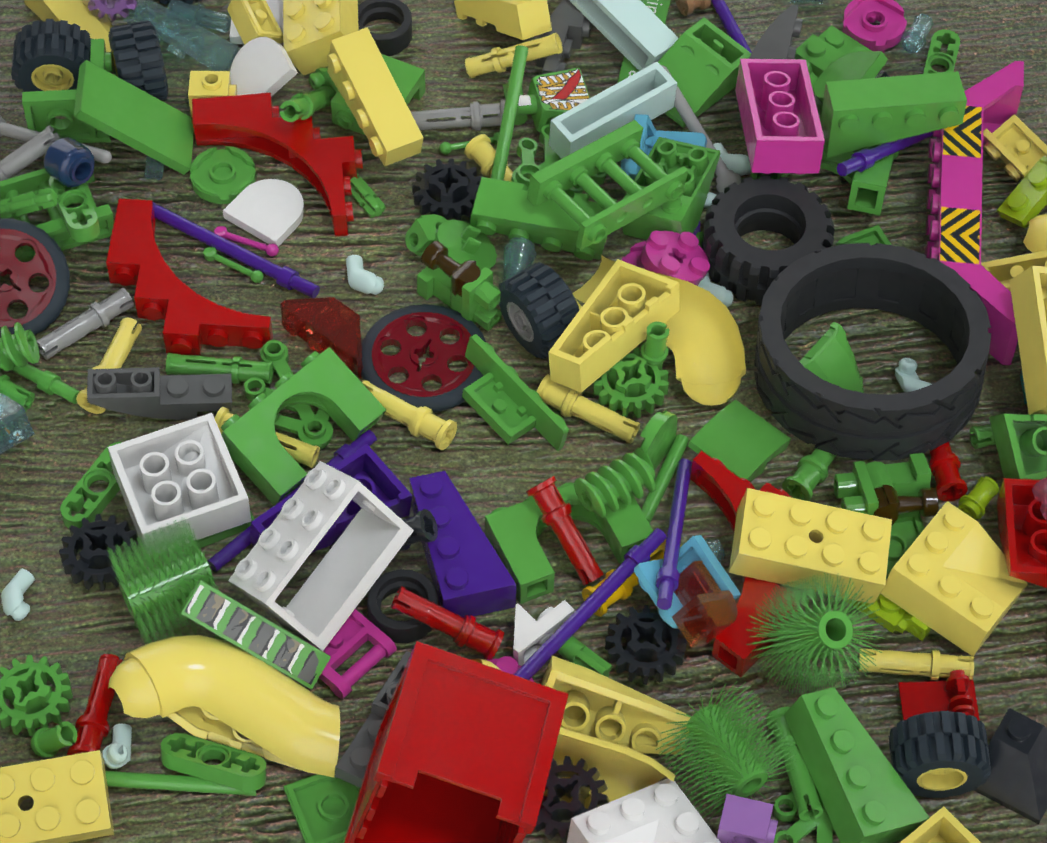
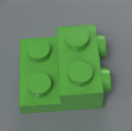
(826, 49)

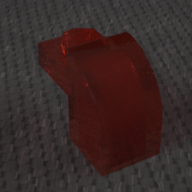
(705, 607)

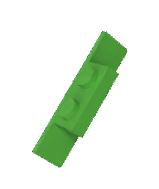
(507, 401)

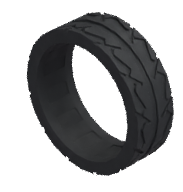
(885, 280)

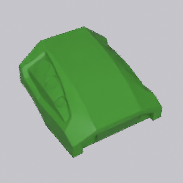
(834, 360)

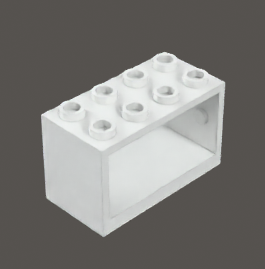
(343, 573)

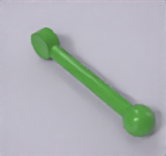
(446, 147)
(210, 254)

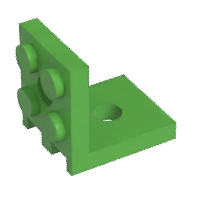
(43, 106)

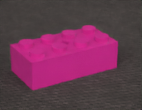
(779, 116)

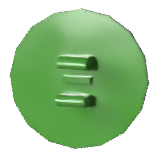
(466, 243)

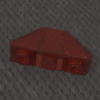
(325, 325)

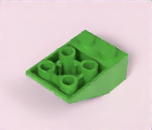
(704, 66)
(687, 210)

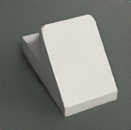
(532, 634)

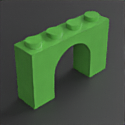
(867, 187)
(321, 383)
(516, 532)

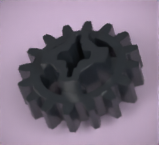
(432, 189)
(94, 559)
(645, 644)
(574, 787)

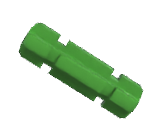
(366, 197)
(28, 203)

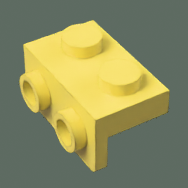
(1015, 147)

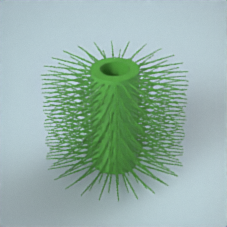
(162, 583)
(815, 634)
(726, 750)

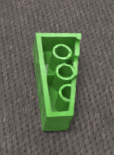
(889, 109)
(506, 210)
(1021, 444)
(851, 773)

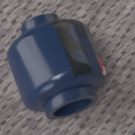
(69, 162)

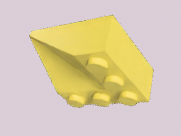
(954, 580)

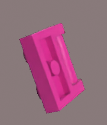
(347, 640)

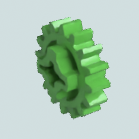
(632, 385)
(32, 698)

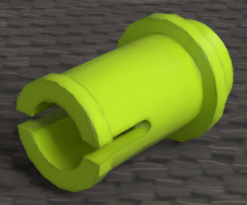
(979, 497)

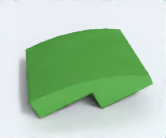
(740, 440)

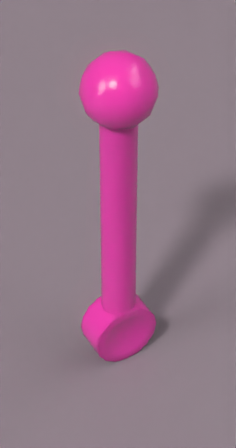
(271, 249)

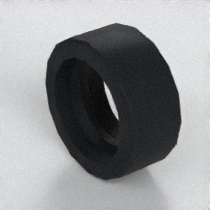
(394, 10)
(389, 584)

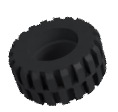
(758, 206)

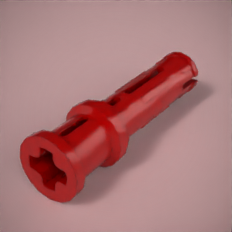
(945, 469)
(557, 515)
(462, 629)
(93, 724)

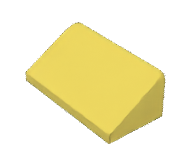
(254, 20)

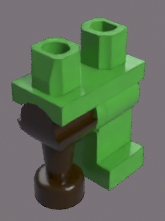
(459, 286)
(888, 488)

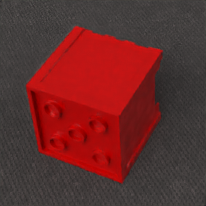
(458, 755)

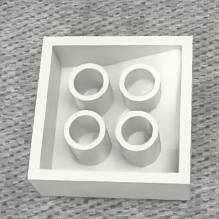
(180, 475)
(645, 816)

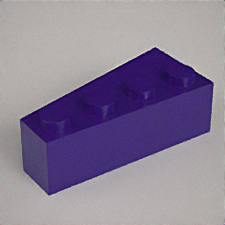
(373, 474)
(461, 559)

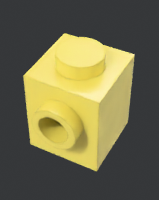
(210, 84)

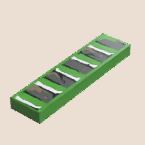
(255, 634)

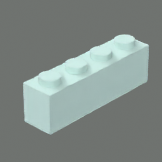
(629, 28)
(645, 92)

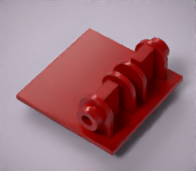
(952, 695)

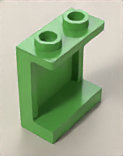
(408, 79)

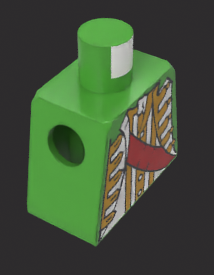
(552, 96)

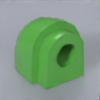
(423, 233)

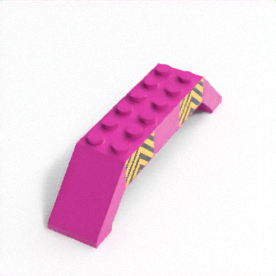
(957, 198)

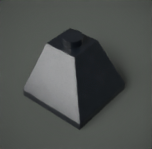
(1018, 766)

